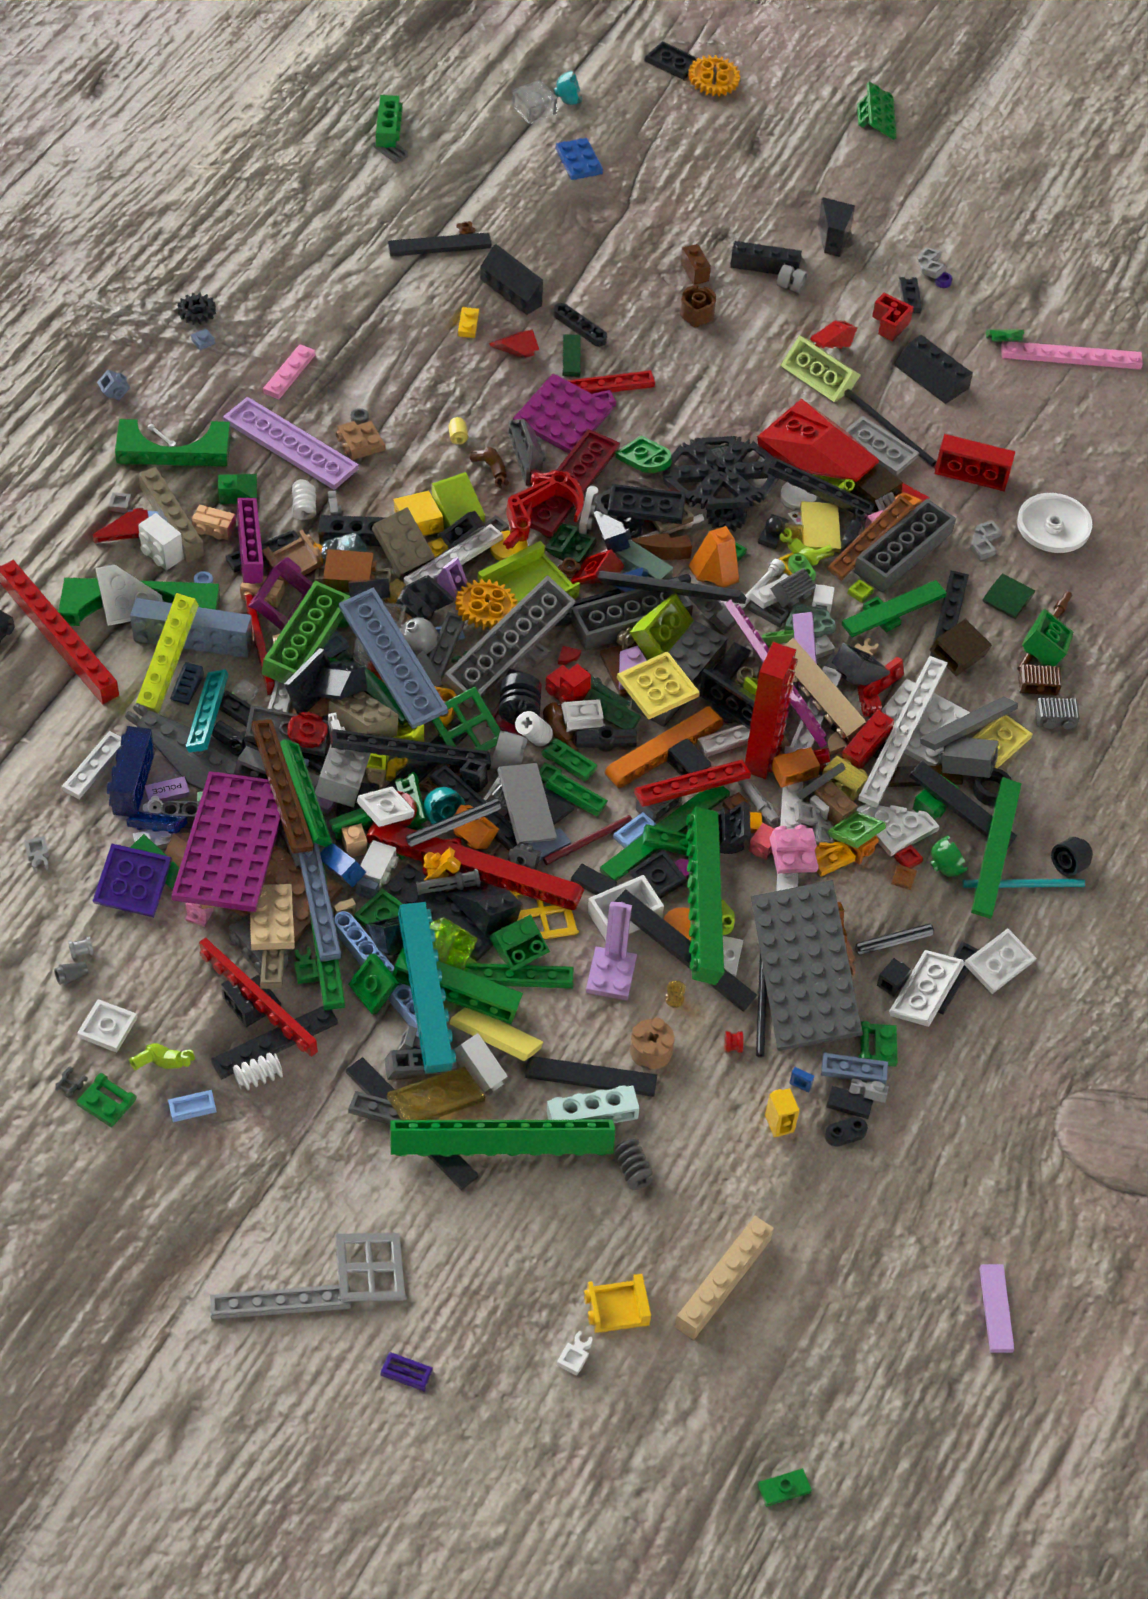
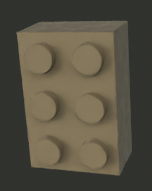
(403, 542)
(365, 715)

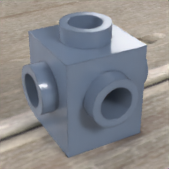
(113, 384)

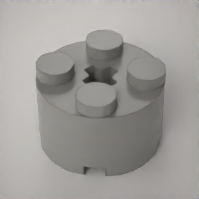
(508, 750)

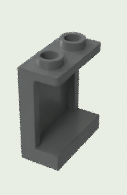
(715, 612)

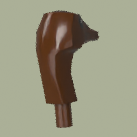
(554, 717)

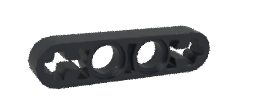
(595, 336)

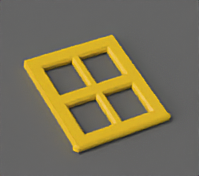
(542, 911)

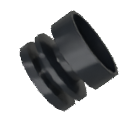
(519, 694)

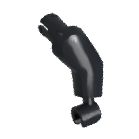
(853, 529)

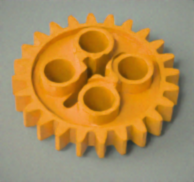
(726, 76)
(484, 603)

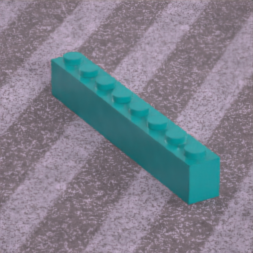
(425, 987)

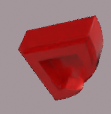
(568, 655)

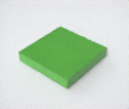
(856, 829)

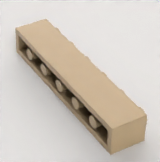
(825, 694)
(724, 1277)

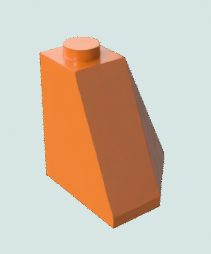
(716, 559)

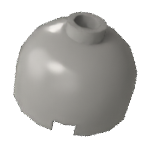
(420, 635)

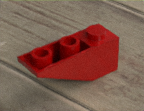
(836, 334)

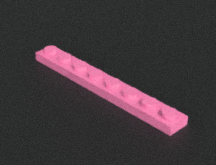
(1071, 355)

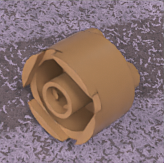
(652, 1043)

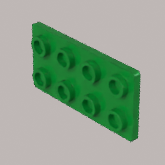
(877, 110)

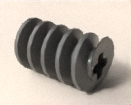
(633, 1164)

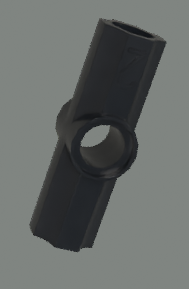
(232, 738)
(606, 738)

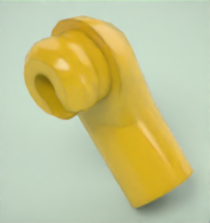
(393, 766)

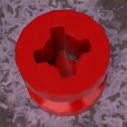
(870, 705)
(733, 1042)

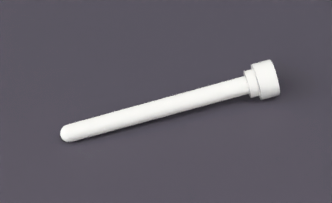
(775, 568)

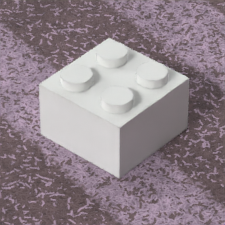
(161, 541)

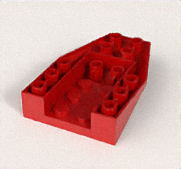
(816, 444)

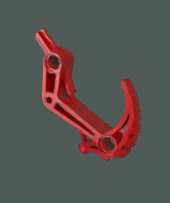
(543, 487)

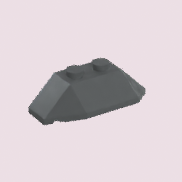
(526, 447)

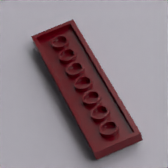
(584, 464)

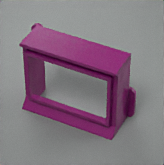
(291, 573)

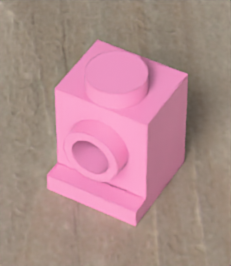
(198, 915)

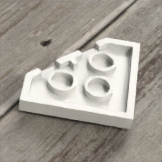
(120, 592)
(901, 826)

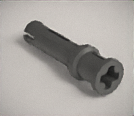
(458, 881)

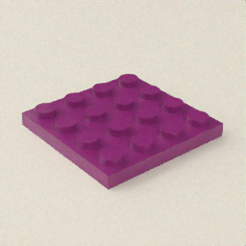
(563, 412)

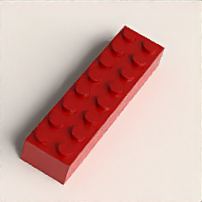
(770, 709)

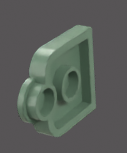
(822, 622)

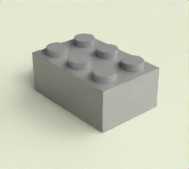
(342, 775)

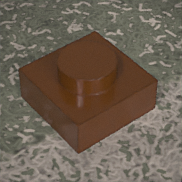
(733, 801)

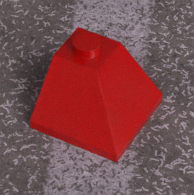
(518, 344)
(593, 564)

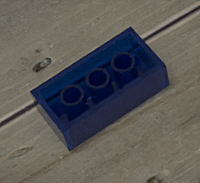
(131, 771)

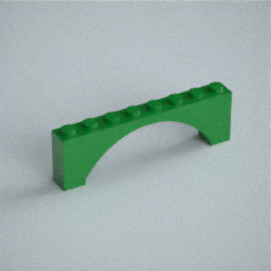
(83, 596)

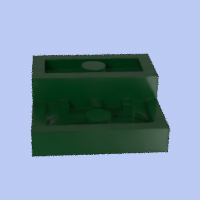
(570, 543)
(1008, 596)

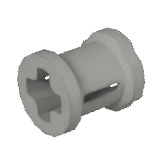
(80, 947)

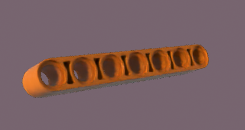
(656, 750)

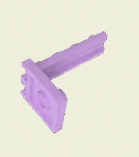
(613, 965)

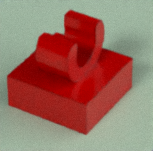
(823, 757)

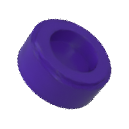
(944, 280)

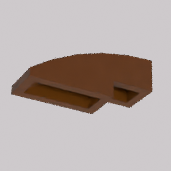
(665, 547)

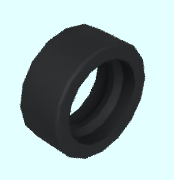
(983, 795)

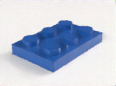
(579, 158)

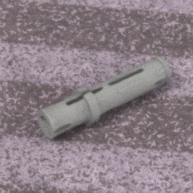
(762, 805)

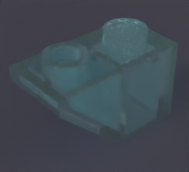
(348, 543)

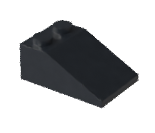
(487, 906)

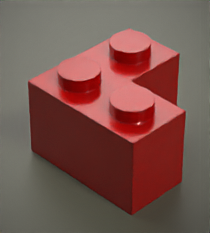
(893, 316)
(568, 684)

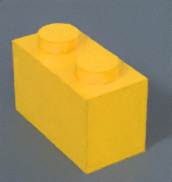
(782, 1112)

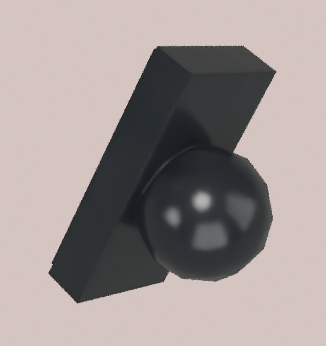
(771, 533)

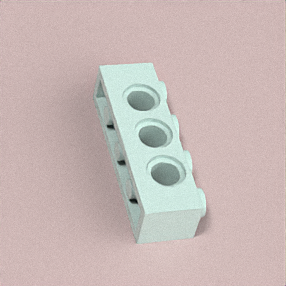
(623, 1096)

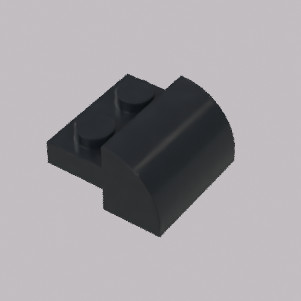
(734, 828)

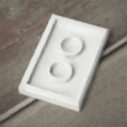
(999, 961)

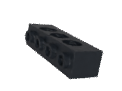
(337, 526)

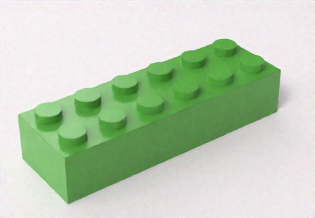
(305, 632)

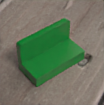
(349, 819)

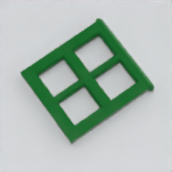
(467, 725)

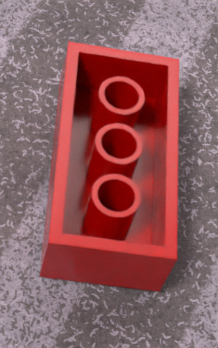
(974, 462)

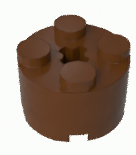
(698, 305)

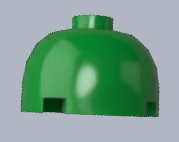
(947, 858)

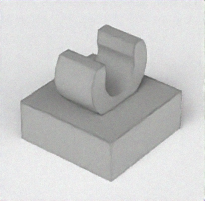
(409, 1040)

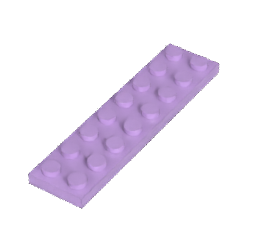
(291, 443)

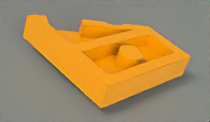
(832, 856)

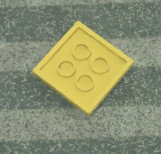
(658, 685)

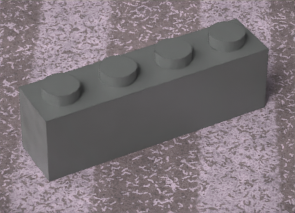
(251, 765)

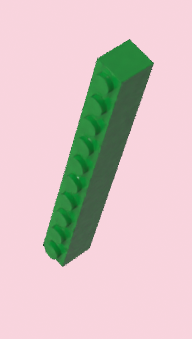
(705, 896)
(501, 1137)

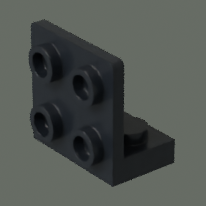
(424, 598)
(241, 1007)

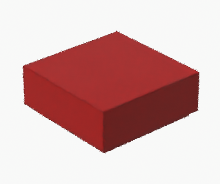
(908, 857)

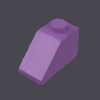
(452, 577)

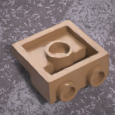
(359, 439)

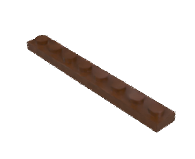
(282, 786)

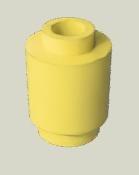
(458, 431)

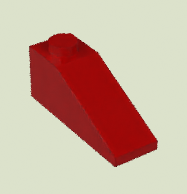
(122, 528)

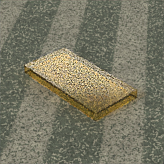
(436, 1096)

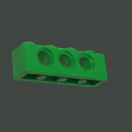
(389, 121)

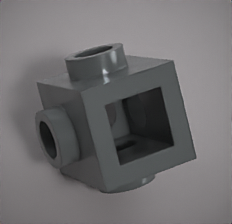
(525, 851)

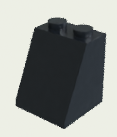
(835, 225)

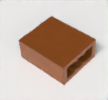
(347, 566)

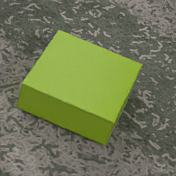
(860, 591)

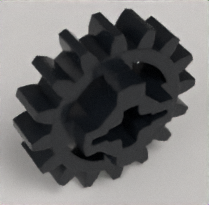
(196, 308)
(727, 517)

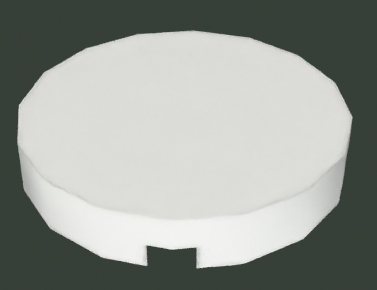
(792, 496)

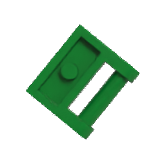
(885, 1042)
(103, 1106)

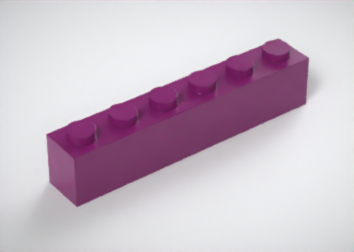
(250, 540)

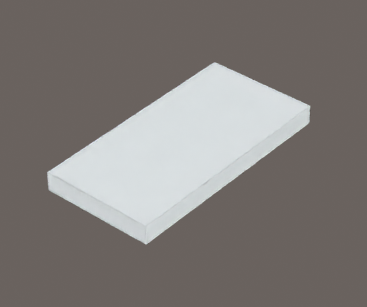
(926, 988)

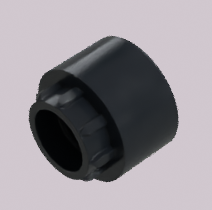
(1071, 856)

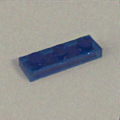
(157, 822)

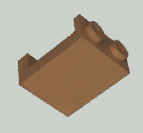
(300, 552)

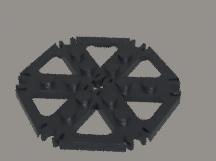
(720, 472)

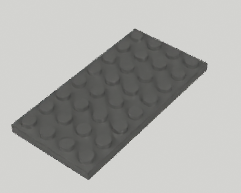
(806, 966)

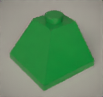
(236, 486)

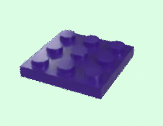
(132, 880)

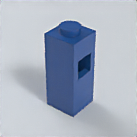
(342, 864)

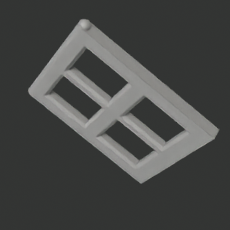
(369, 1267)

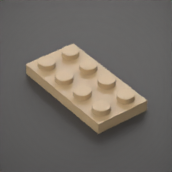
(273, 919)

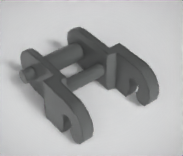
(77, 1085)

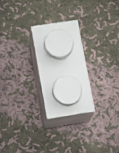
(379, 862)

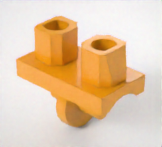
(437, 864)

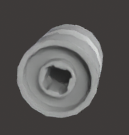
(786, 277)

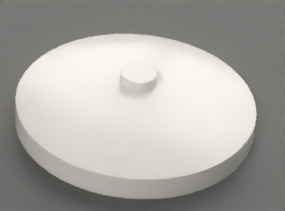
(1054, 522)

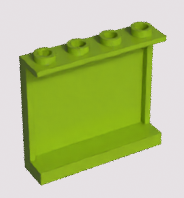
(525, 571)

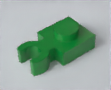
(305, 968)

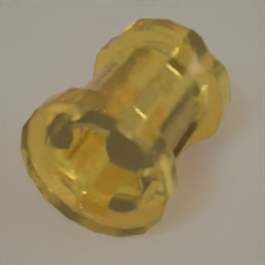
(675, 994)

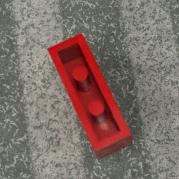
(868, 739)

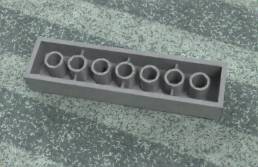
(509, 640)

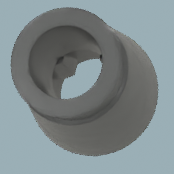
(69, 972)

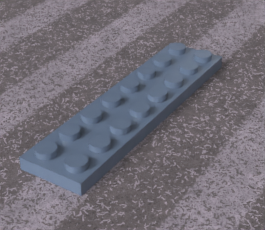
(393, 658)

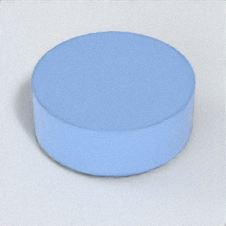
(203, 577)

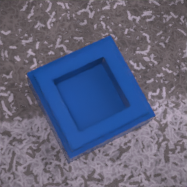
(801, 1079)

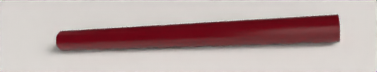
(587, 840)

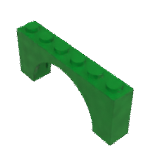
(207, 451)

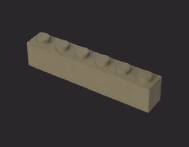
(168, 508)

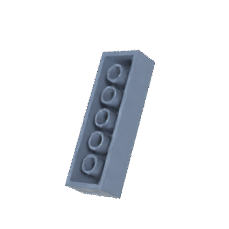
(210, 632)

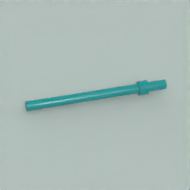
(1031, 883)

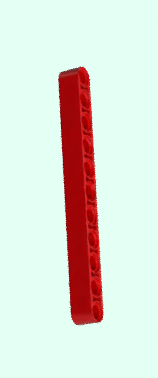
(490, 868)

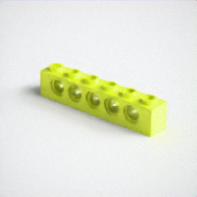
(167, 652)

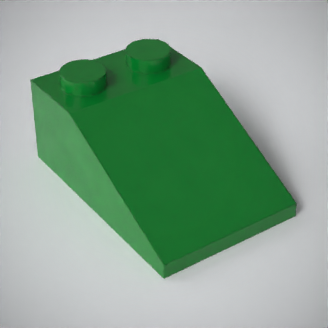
(1048, 639)

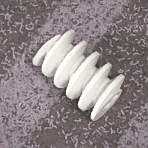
(303, 500)
(534, 728)
(258, 1071)

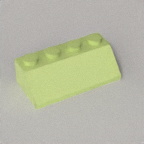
(819, 369)

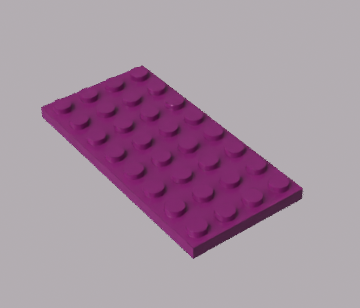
(229, 843)

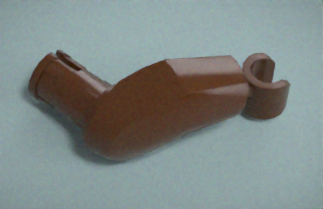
(495, 461)

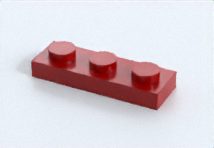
(875, 688)

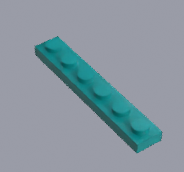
(207, 711)

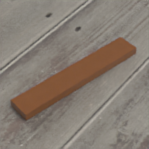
(883, 523)

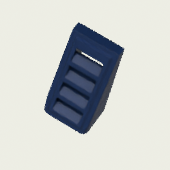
(192, 672)

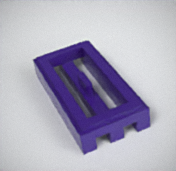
(404, 1379)

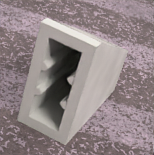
(480, 1063)

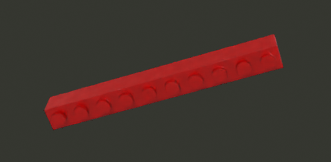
(58, 632)

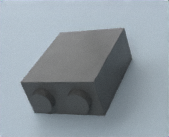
(970, 757)

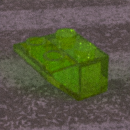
(452, 943)

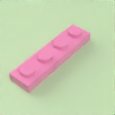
(289, 371)

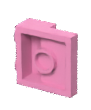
(794, 849)

